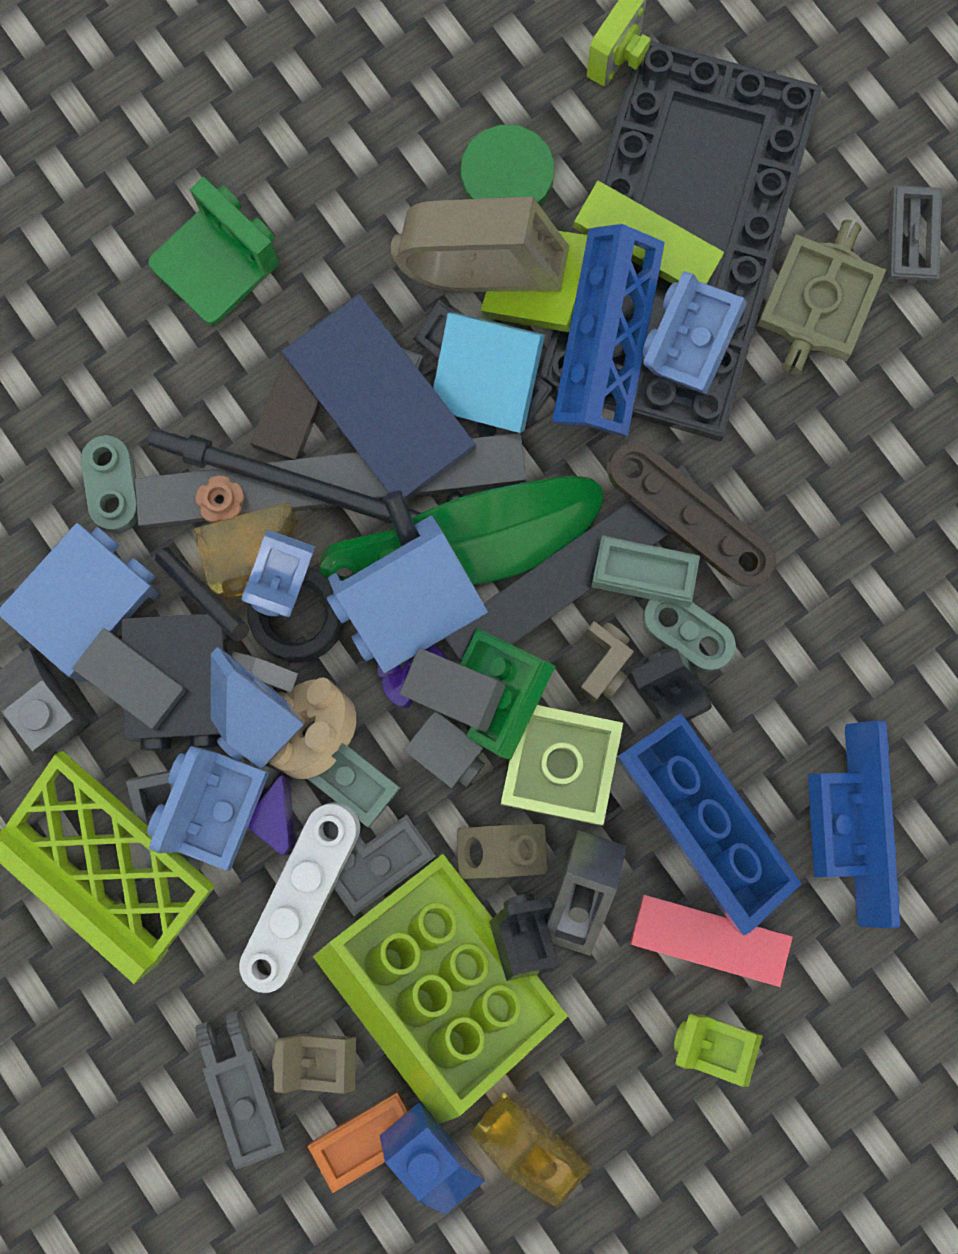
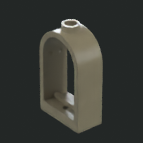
(481, 246)

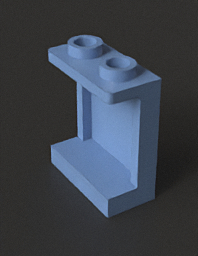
(76, 596)
(407, 599)

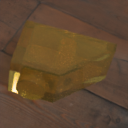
(232, 545)
(529, 1151)

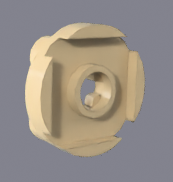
(334, 724)

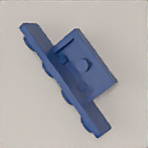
(855, 825)

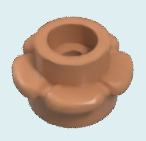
(232, 502)

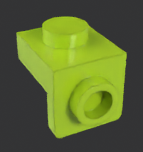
(717, 1048)

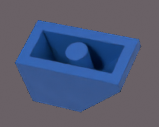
(429, 1161)

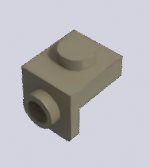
(607, 675)
(314, 1063)

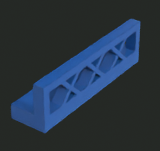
(600, 326)

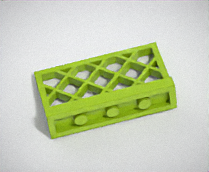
(80, 894)

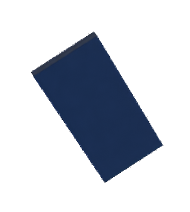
(379, 399)

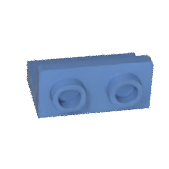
(693, 333)

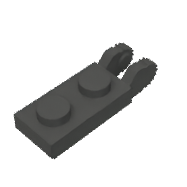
(240, 1095)

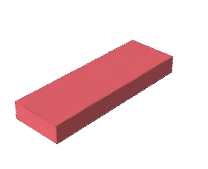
(710, 940)

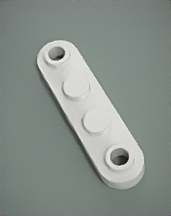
(299, 897)

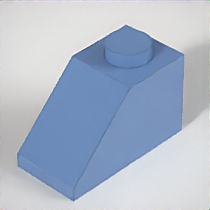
(248, 712)

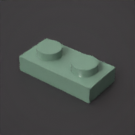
(357, 785)

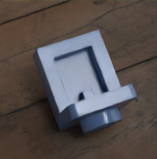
(277, 574)

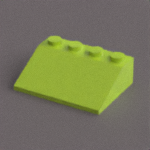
(435, 990)

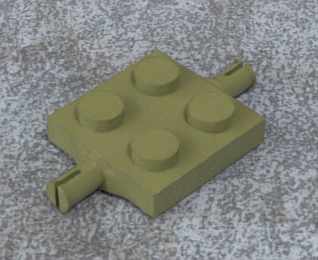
(821, 297)

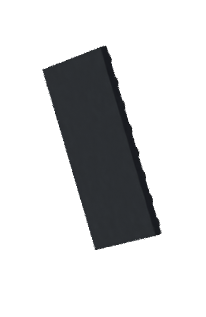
(721, 159)

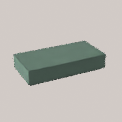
(645, 571)

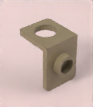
(506, 851)

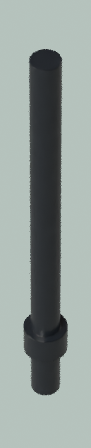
(200, 453)

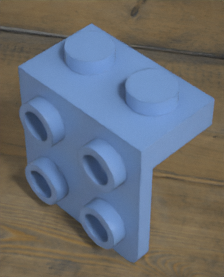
(207, 807)

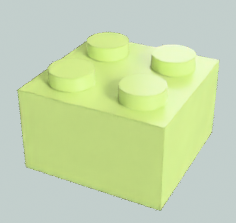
(564, 766)

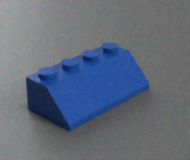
(709, 823)

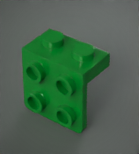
(215, 254)

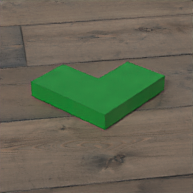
(525, 681)

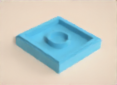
(488, 371)

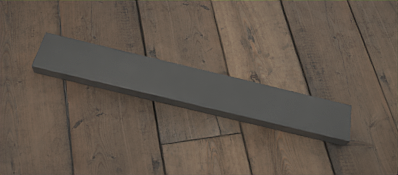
(171, 497)

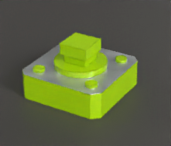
(618, 41)

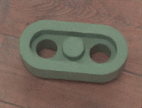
(110, 482)
(690, 628)

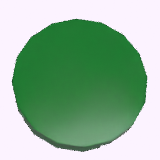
(507, 164)

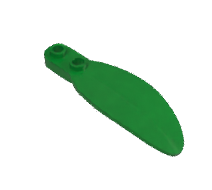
(492, 530)

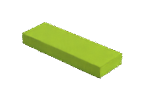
(681, 248)

